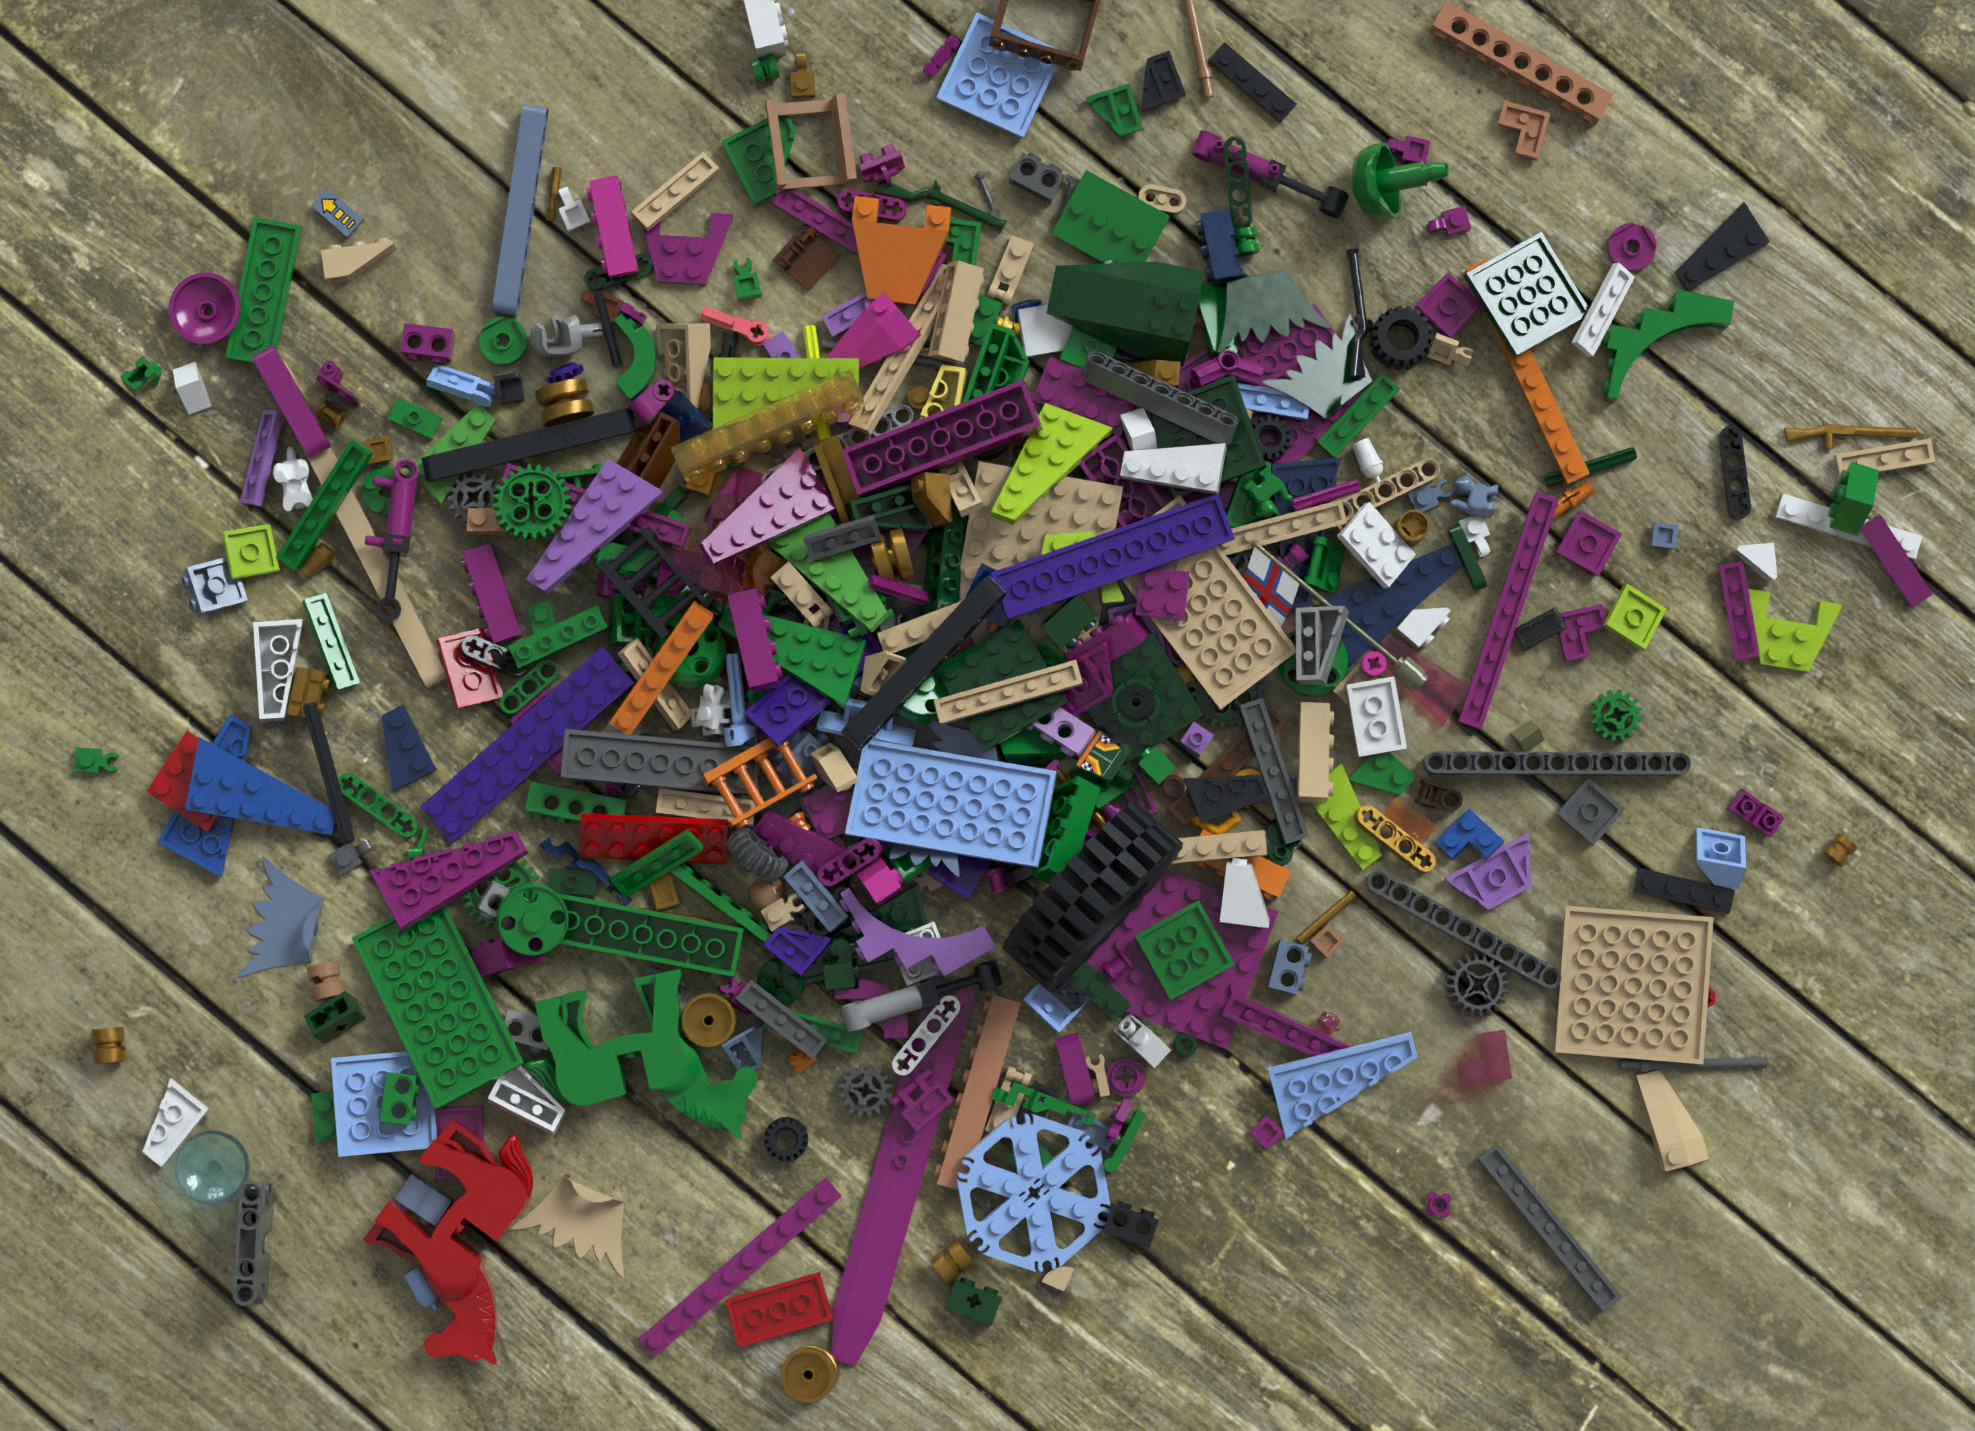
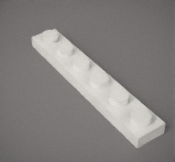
(1815, 517)

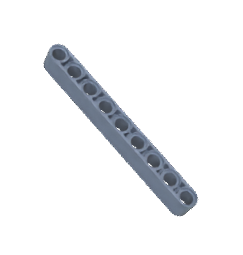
(520, 210)

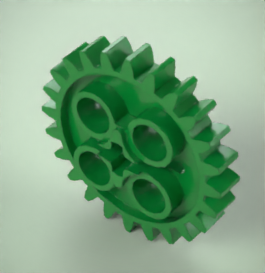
(555, 500)
(517, 871)

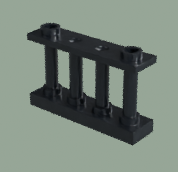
(645, 603)

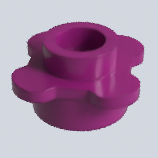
(1432, 1209)

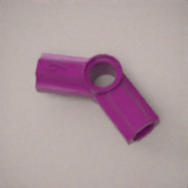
(1214, 370)

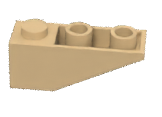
(351, 261)

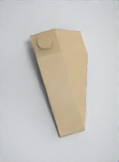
(685, 356)

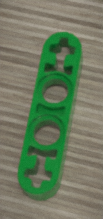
(378, 804)

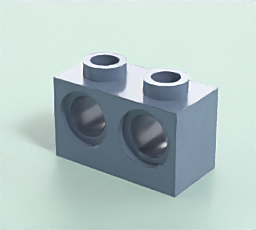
(1282, 965)

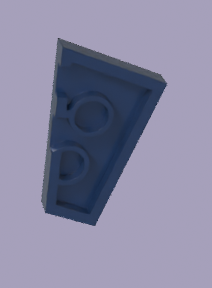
(405, 749)

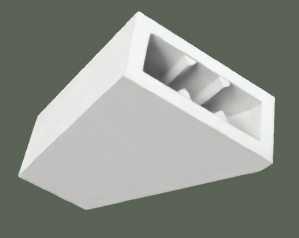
(1242, 896)

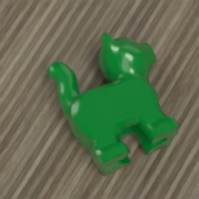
(141, 376)
(1263, 490)

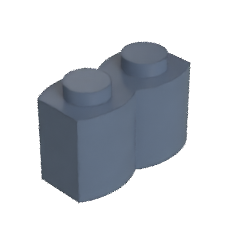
(424, 1200)

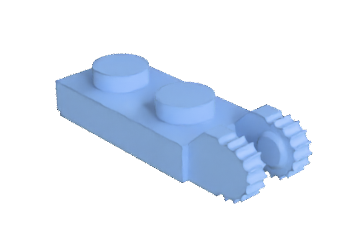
(461, 385)

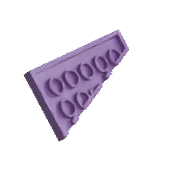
(597, 519)

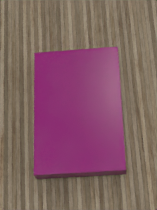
(470, 1116)

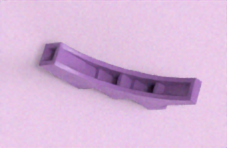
(879, 939)

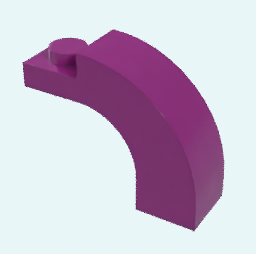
(893, 1027)

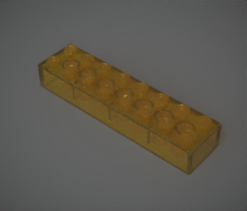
(767, 426)

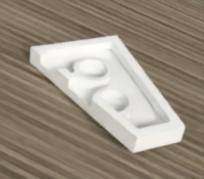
(174, 1122)

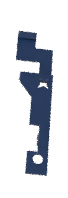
(560, 851)

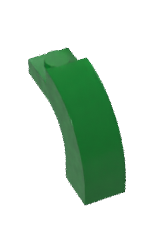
(644, 365)

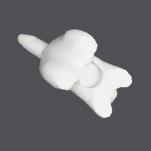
(293, 477)

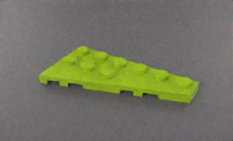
(753, 383)

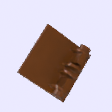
(806, 257)

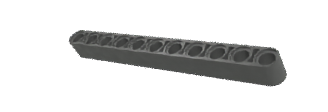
(1568, 763)

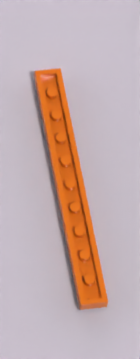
(1544, 409)

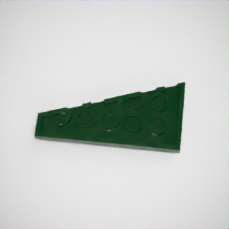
(900, 913)

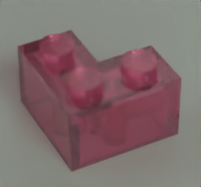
(1491, 1065)

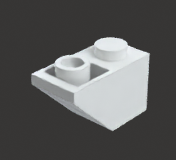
(1420, 624)
(1142, 1040)

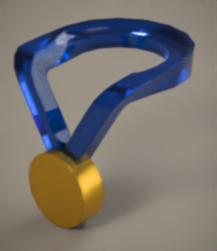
(1020, 305)

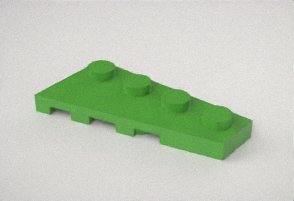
(468, 431)

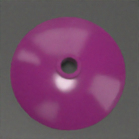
(194, 298)

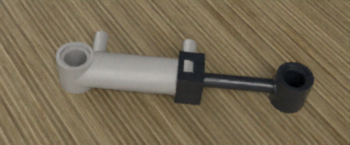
(918, 996)

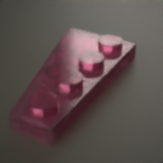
(1441, 689)

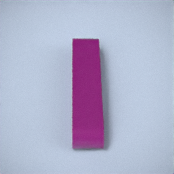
(291, 401)

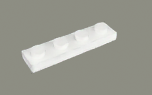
(1603, 309)

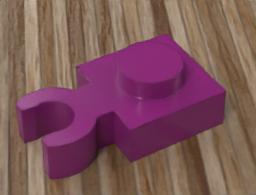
(734, 990)
(1119, 1115)

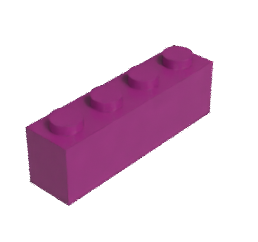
(492, 593)
(754, 640)

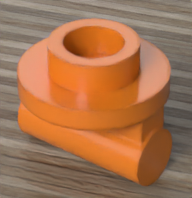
(800, 1060)

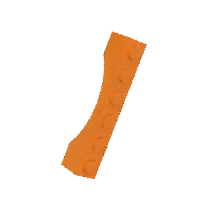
(661, 668)

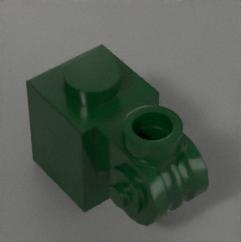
(841, 972)

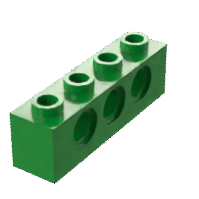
(558, 637)
(540, 793)

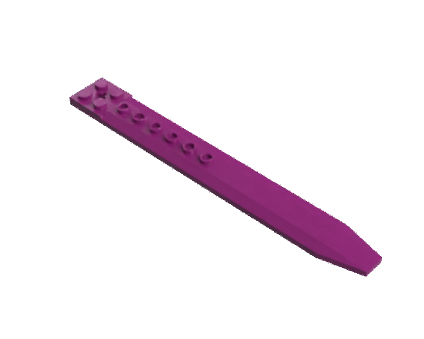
(893, 1191)

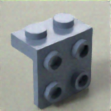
(801, 746)

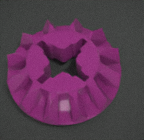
(1118, 1086)

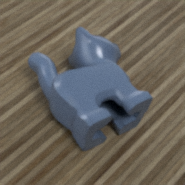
(1480, 497)

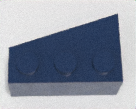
(1219, 247)

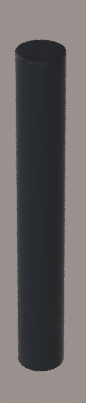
(607, 329)

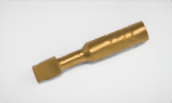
(553, 192)

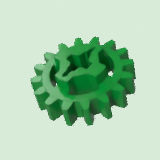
(1613, 704)

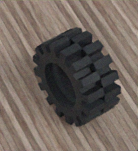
(1282, 432)
(772, 1146)

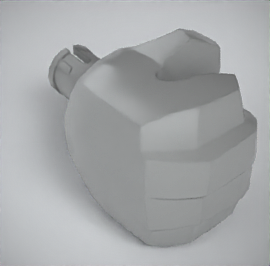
(566, 336)

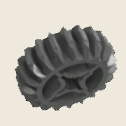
(756, 854)
(1469, 976)

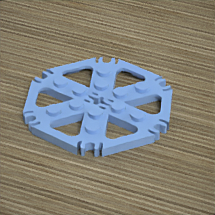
(1012, 1185)

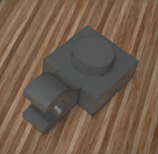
(348, 857)

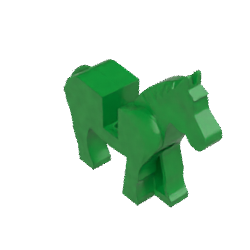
(595, 1073)

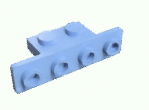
(890, 733)

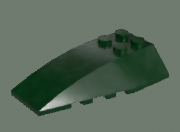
(1130, 305)

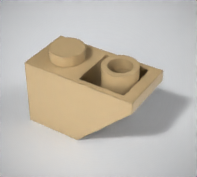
(833, 767)

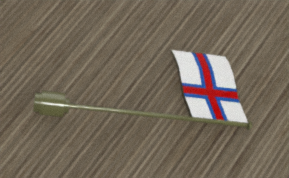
(1277, 589)

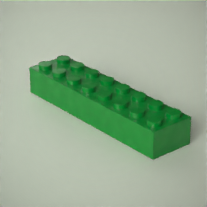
(651, 936)

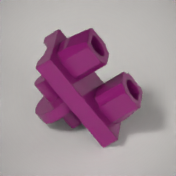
(882, 167)

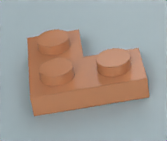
(1530, 124)

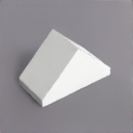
(191, 388)
(1138, 430)
(1760, 559)

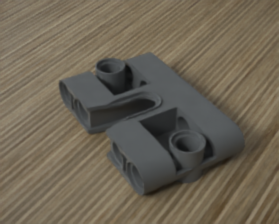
(250, 1285)

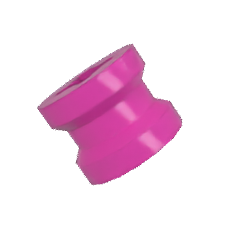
(1370, 668)

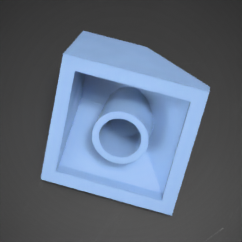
(1721, 857)

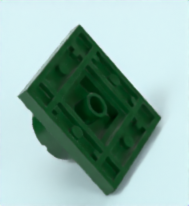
(1164, 698)

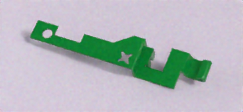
(1032, 1103)

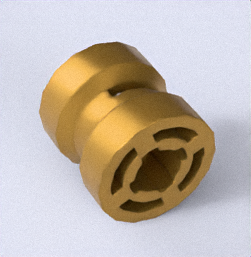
(1838, 852)

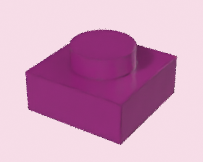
(1266, 1132)

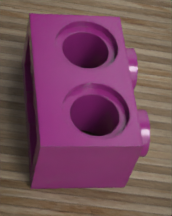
(428, 336)

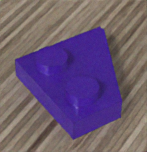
(796, 948)

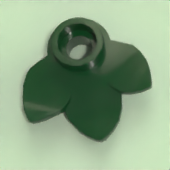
(1275, 842)

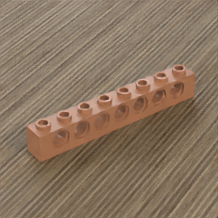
(1514, 50)

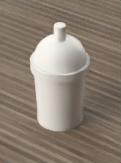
(1368, 459)

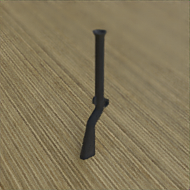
(1356, 367)

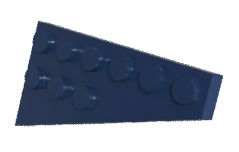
(1302, 479)
(1381, 609)

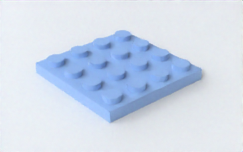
(996, 83)
(357, 1106)

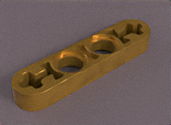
(1392, 843)

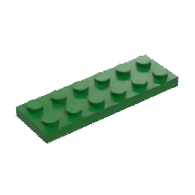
(264, 288)

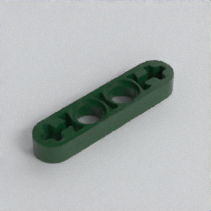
(1238, 182)

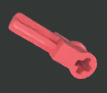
(736, 325)

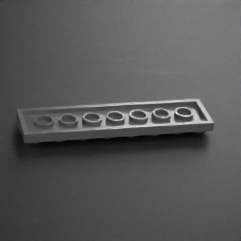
(648, 761)

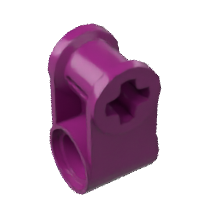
(650, 402)

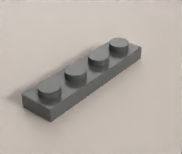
(781, 1019)

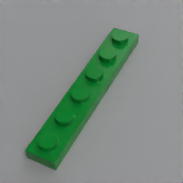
(325, 504)
(722, 901)

